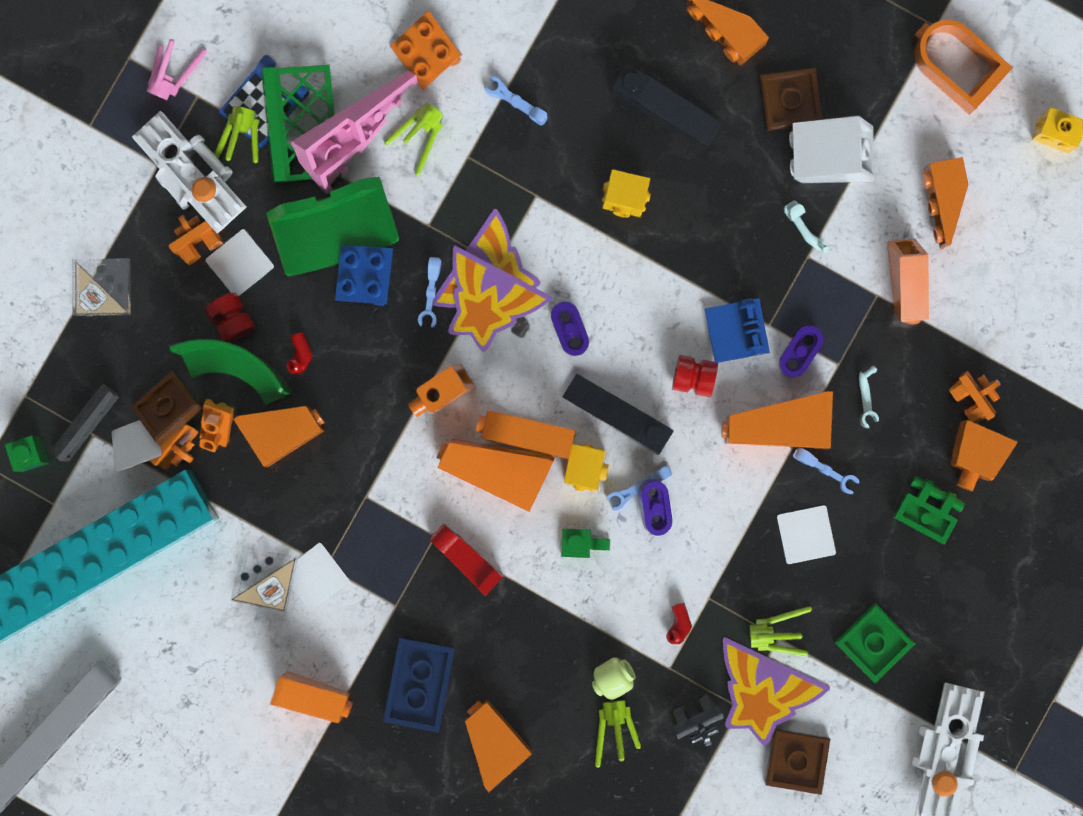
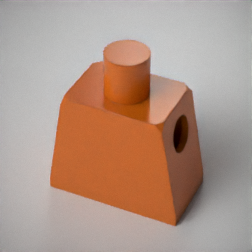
(451, 385)
(979, 453)

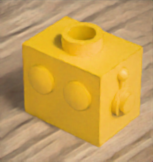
(1059, 130)
(626, 194)
(586, 467)

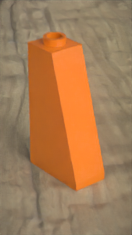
(792, 423)
(498, 470)

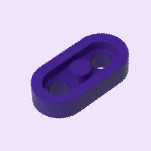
(570, 329)
(800, 352)
(655, 505)

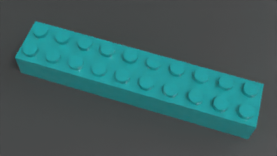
(102, 552)

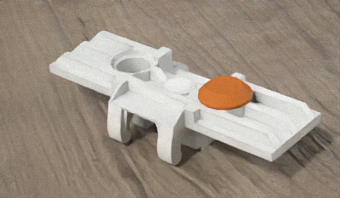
(183, 179)
(940, 751)

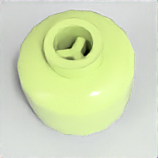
(613, 678)

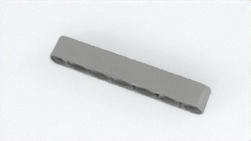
(55, 730)

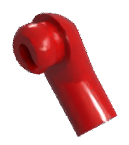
(301, 356)
(681, 626)

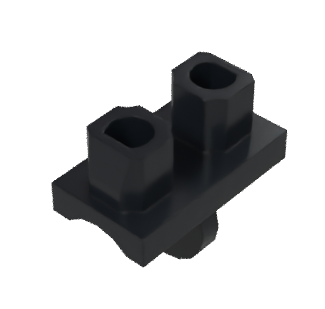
(709, 714)

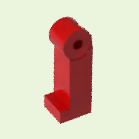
(466, 559)

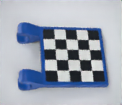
(251, 96)

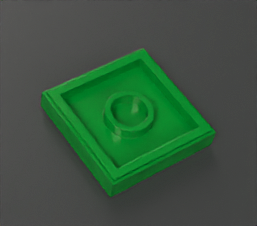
(874, 643)

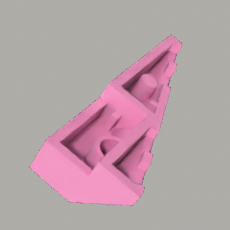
(334, 142)

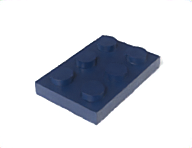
(419, 684)

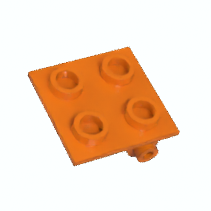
(426, 50)

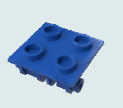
(364, 274)
(737, 330)

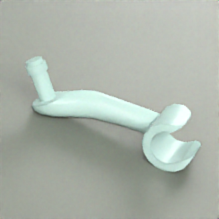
(794, 211)
(866, 397)

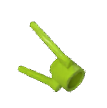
(425, 118)
(239, 121)
(763, 636)
(615, 713)

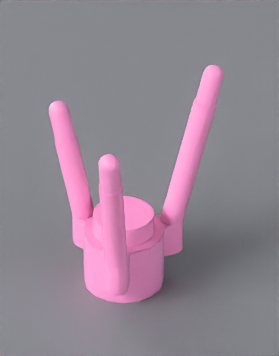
(159, 83)

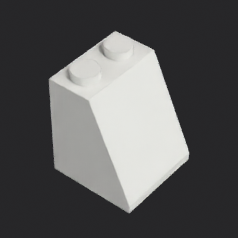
(833, 151)

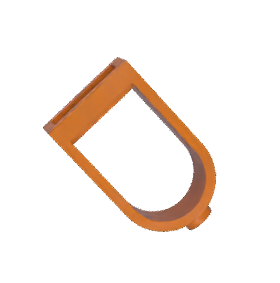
(986, 85)
(526, 434)

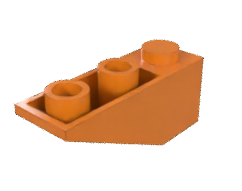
(733, 29)
(947, 189)

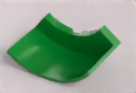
(313, 230)
(221, 357)

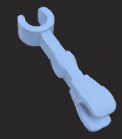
(535, 113)
(433, 271)
(807, 458)
(661, 474)

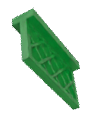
(276, 119)

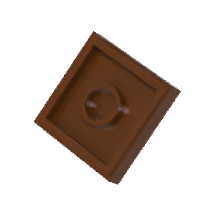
(790, 98)
(166, 407)
(797, 761)

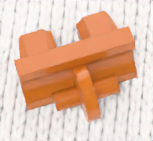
(185, 246)
(982, 406)
(215, 425)
(176, 448)

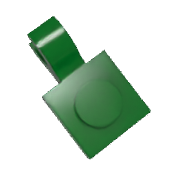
(578, 543)

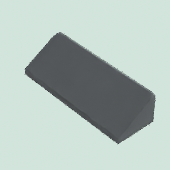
(85, 423)

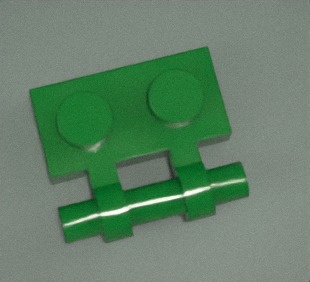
(925, 517)

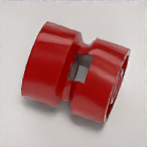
(229, 317)
(695, 376)

